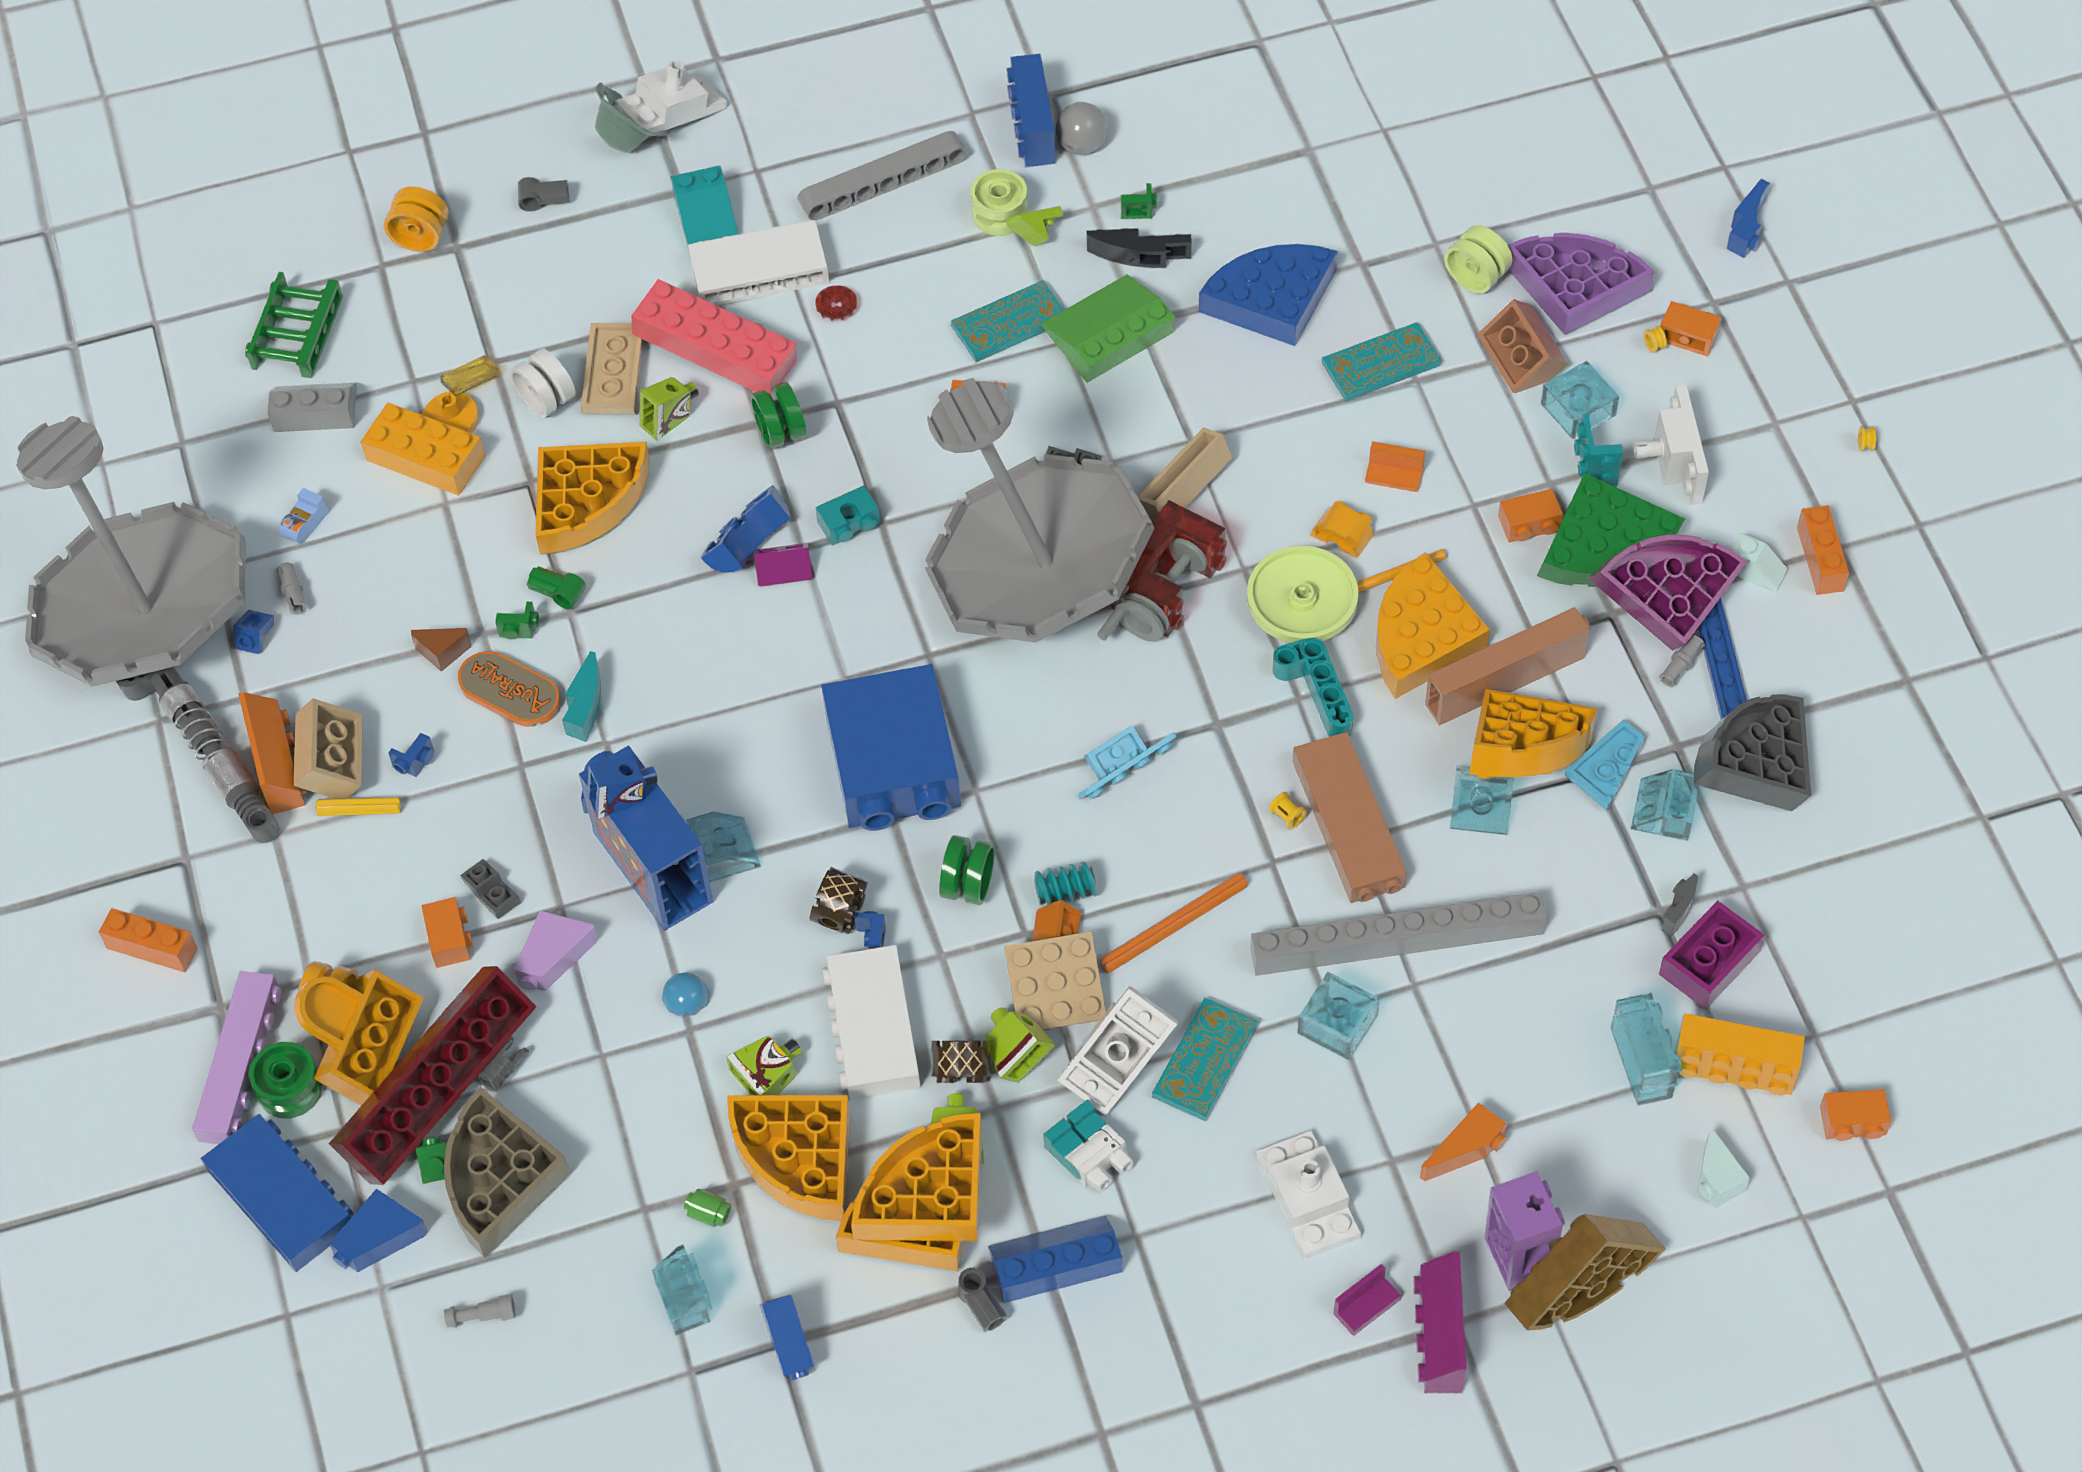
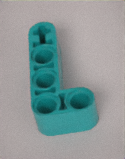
(1321, 689)

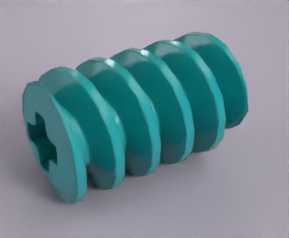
(1065, 883)

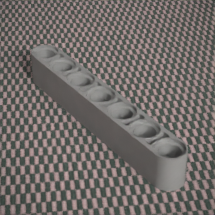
(882, 175)

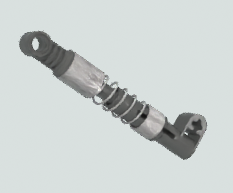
(224, 765)

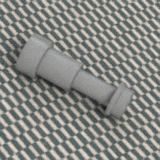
(500, 1308)

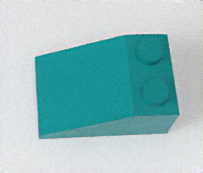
(703, 205)

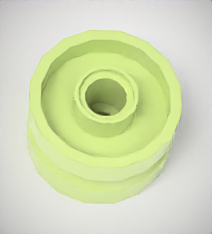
(997, 198)
(1478, 259)

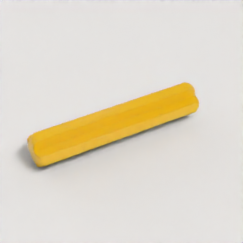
(358, 806)

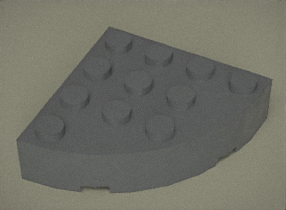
(1758, 753)

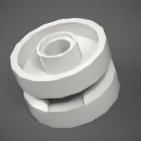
(542, 383)

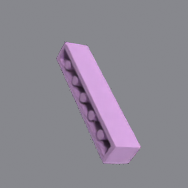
(240, 1041)

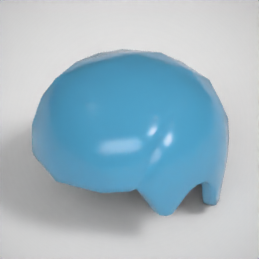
(685, 994)

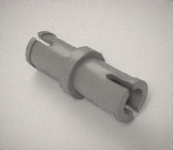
(291, 588)
(1682, 661)

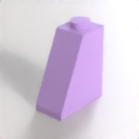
(552, 949)

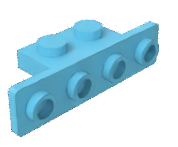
(1118, 755)

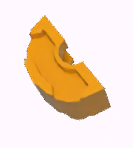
(1345, 528)

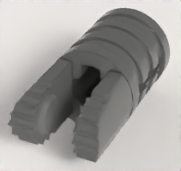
(500, 1067)

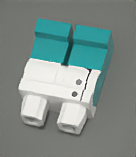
(1087, 1147)

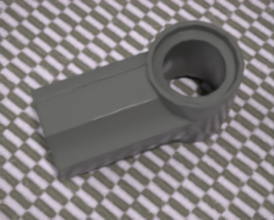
(535, 193)
(981, 1301)

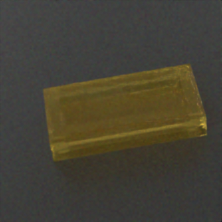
(470, 375)

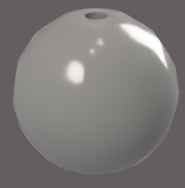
(1081, 128)

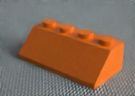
(272, 751)

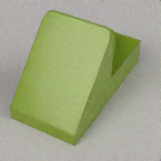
(1033, 224)

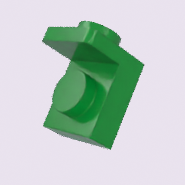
(1139, 205)

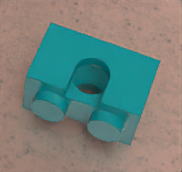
(847, 515)

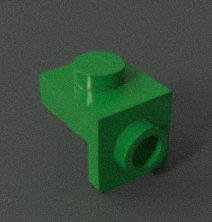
(518, 625)
(431, 1159)

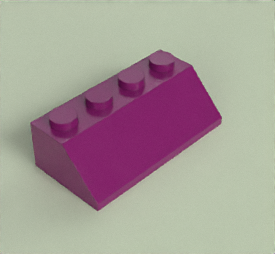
(1441, 1325)

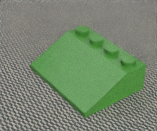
(1110, 326)

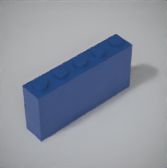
(278, 1191)

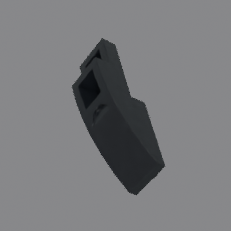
(1130, 249)

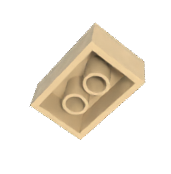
(328, 749)

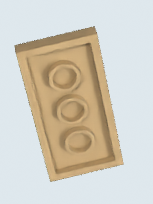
(611, 369)

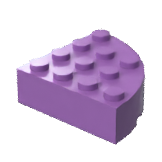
(1578, 276)

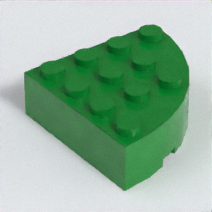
(1597, 527)

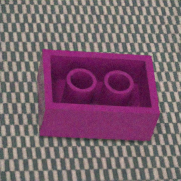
(1711, 954)

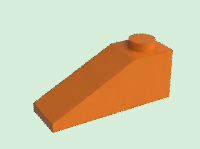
(1469, 1142)

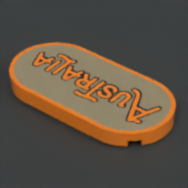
(509, 688)

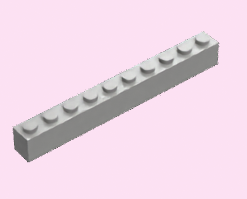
(1397, 933)

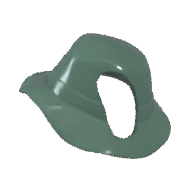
(617, 128)

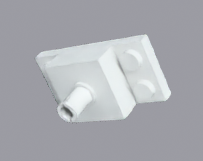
(670, 98)
(1678, 447)
(1117, 1050)
(1309, 1194)

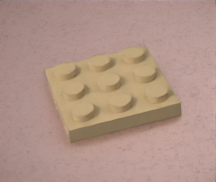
(1056, 980)

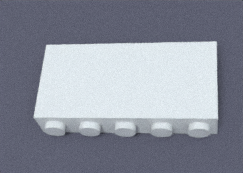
(759, 263)
(871, 1022)

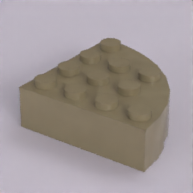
(496, 1170)

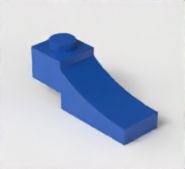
(1744, 225)

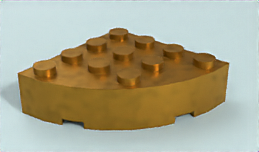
(1583, 1270)

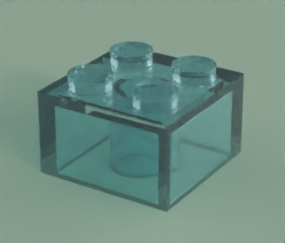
(1579, 393)
(1338, 1015)

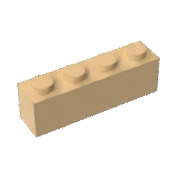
(1187, 472)

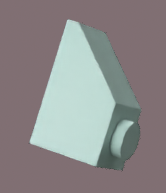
(1762, 566)
(1720, 1173)

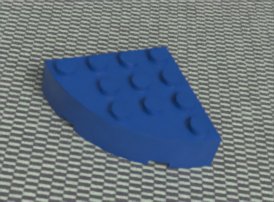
(1270, 289)

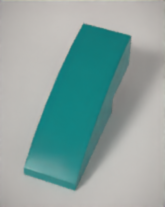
(583, 700)

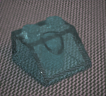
(1481, 802)
(725, 844)

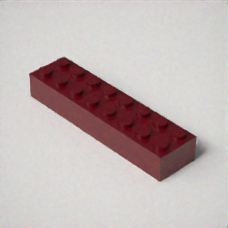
(432, 1075)

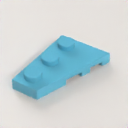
(1606, 763)

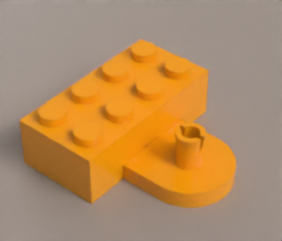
(429, 445)
(361, 1027)

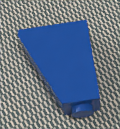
(376, 1232)
(787, 1337)

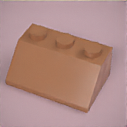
(1522, 347)

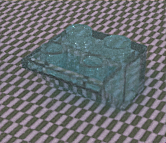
(1666, 804)
(682, 1291)

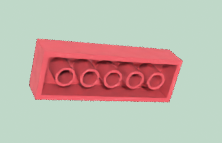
(713, 338)

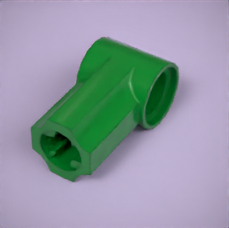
(562, 589)

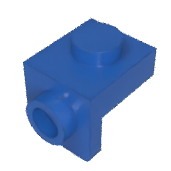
(416, 757)

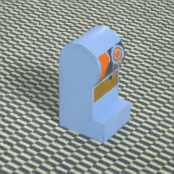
(303, 516)

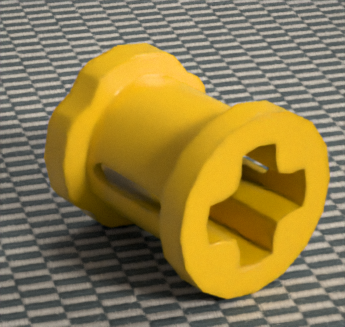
(1287, 810)

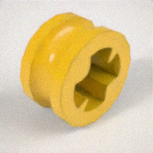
(1655, 339)
(1866, 438)

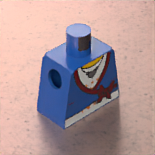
(617, 785)

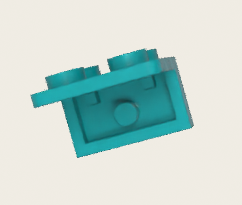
(1597, 461)

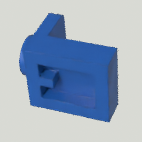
(251, 629)
(873, 926)

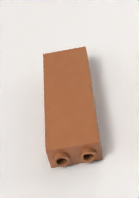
(1507, 665)
(1349, 818)

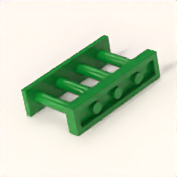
(313, 339)

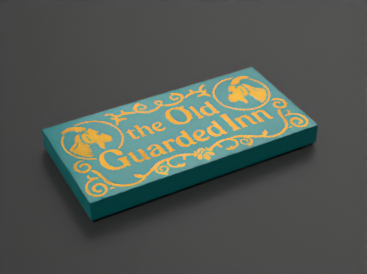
(1006, 321)
(1381, 361)
(1204, 1059)

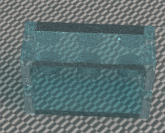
(1645, 1048)

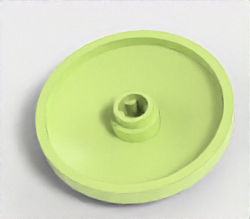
(1302, 594)

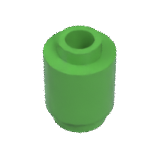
(707, 1208)

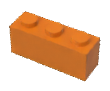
(1822, 550)
(148, 940)

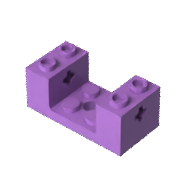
(1517, 1227)

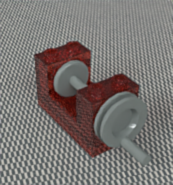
(1151, 598)

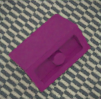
(782, 564)
(1365, 1301)

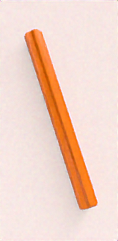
(1173, 922)

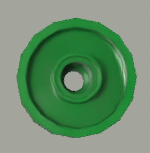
(778, 415)
(966, 870)
(285, 1080)

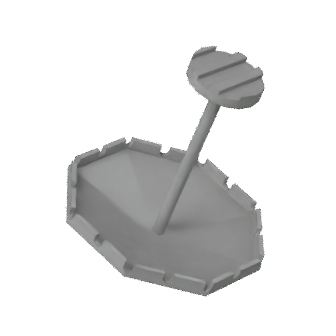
(1036, 538)
(133, 588)

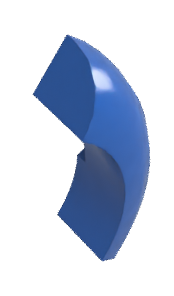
(745, 534)

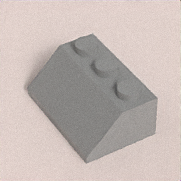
(312, 407)

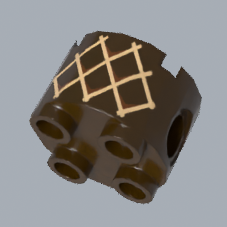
(838, 900)
(961, 1059)

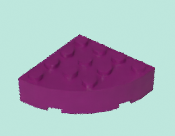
(1669, 583)

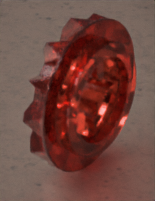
(836, 294)

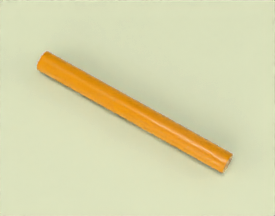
(1390, 574)

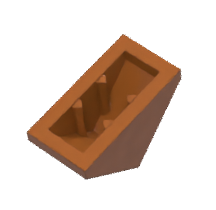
(441, 645)

